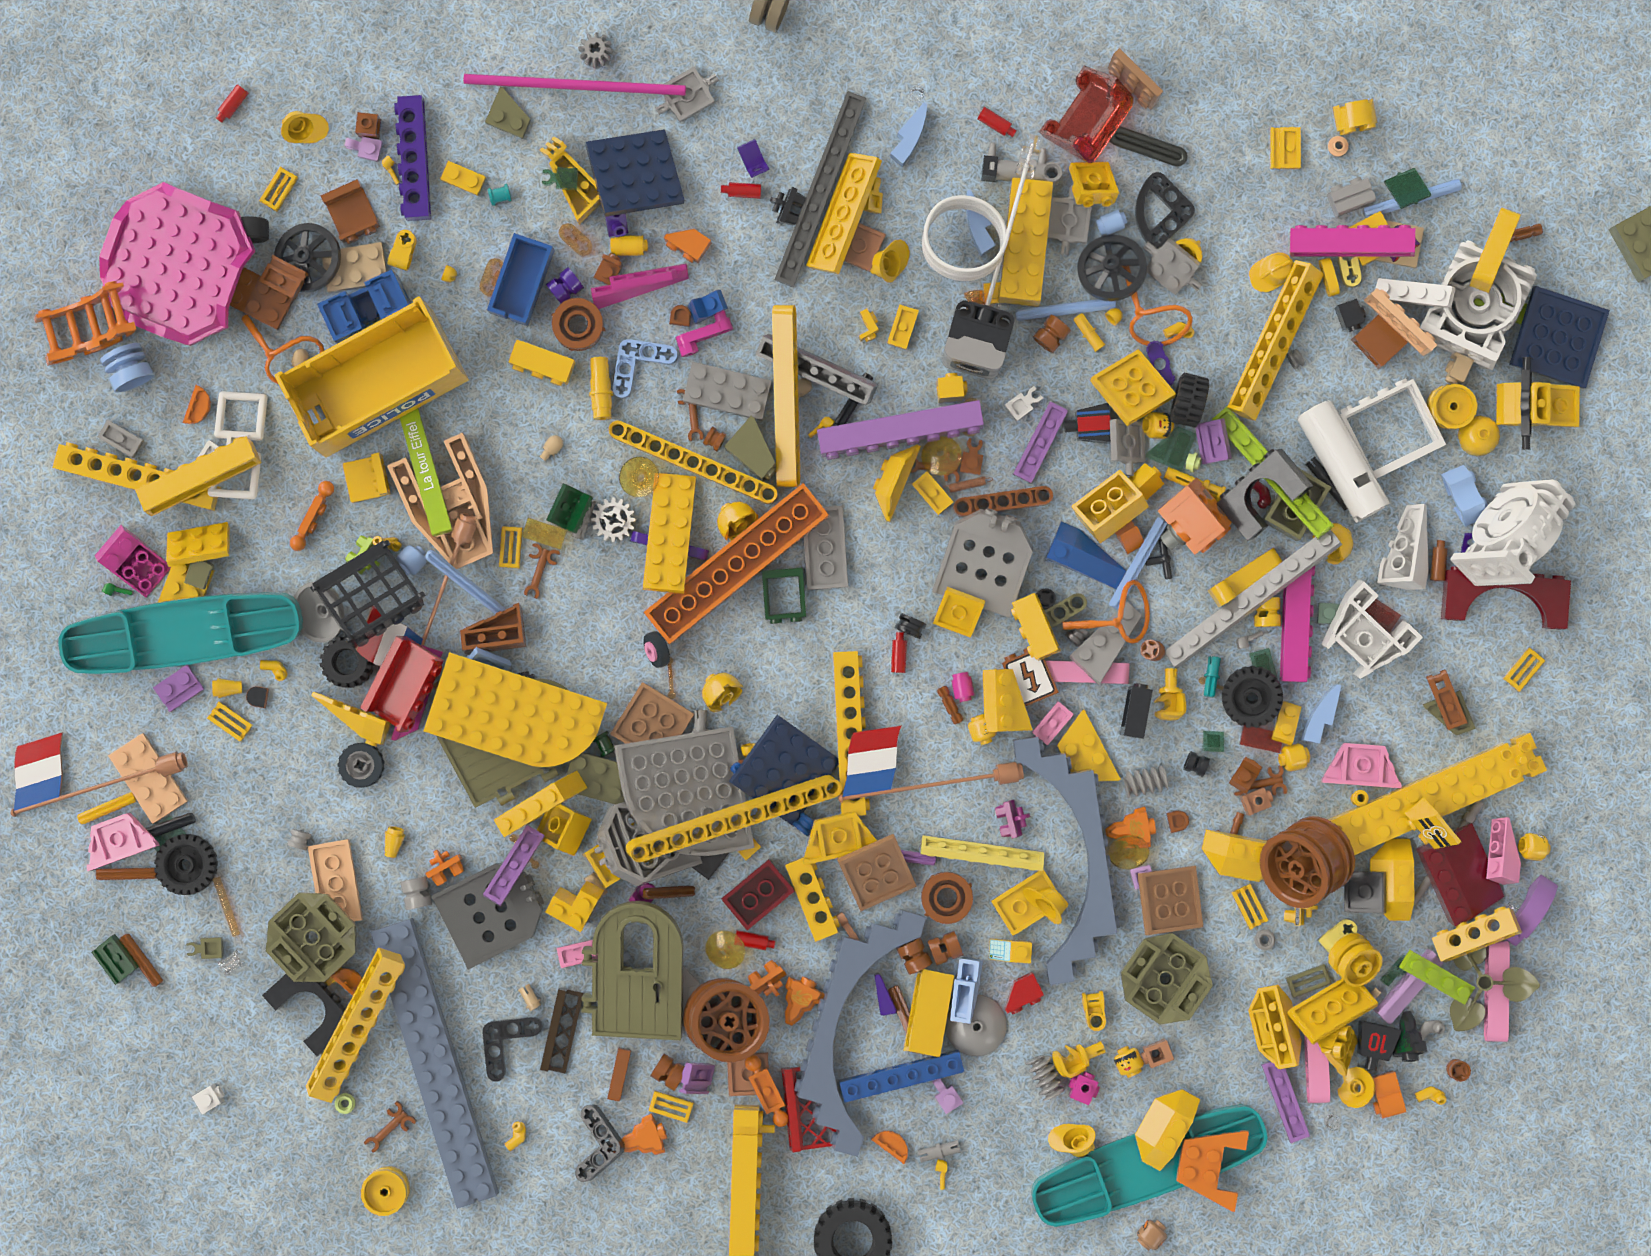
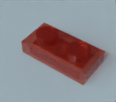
(1383, 615)
(1259, 739)

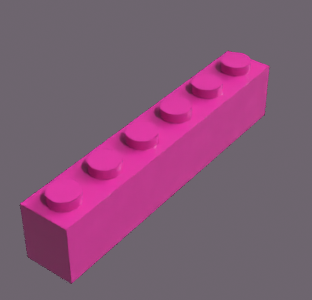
(1352, 241)
(1297, 629)

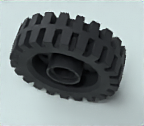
(1252, 712)
(202, 864)

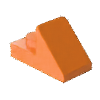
(1130, 537)

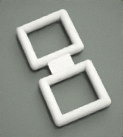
(231, 435)

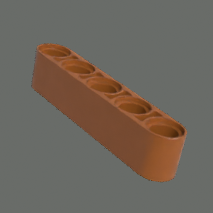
(1012, 496)

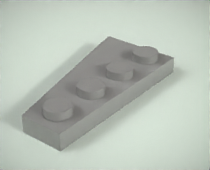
(1104, 645)

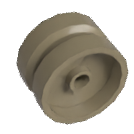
(772, 9)

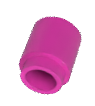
(962, 686)

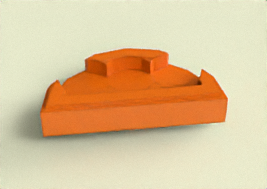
(198, 406)
(348, 979)
(893, 1144)

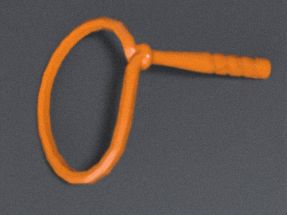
(1139, 312)
(270, 353)
(1116, 622)

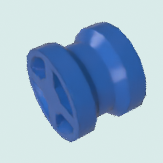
(804, 824)

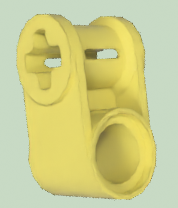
(1335, 933)

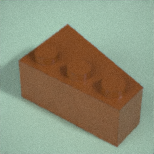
(497, 632)

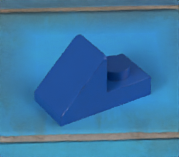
(707, 306)

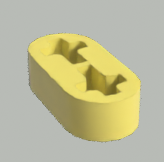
(1344, 271)

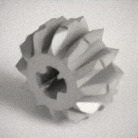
(595, 57)

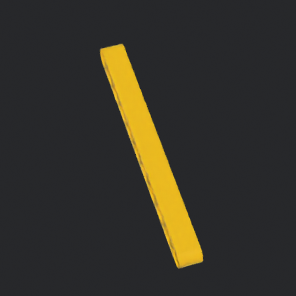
(725, 815)

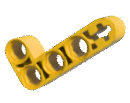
(1494, 250)
(1244, 577)

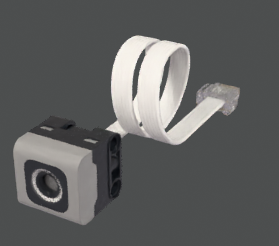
(978, 334)

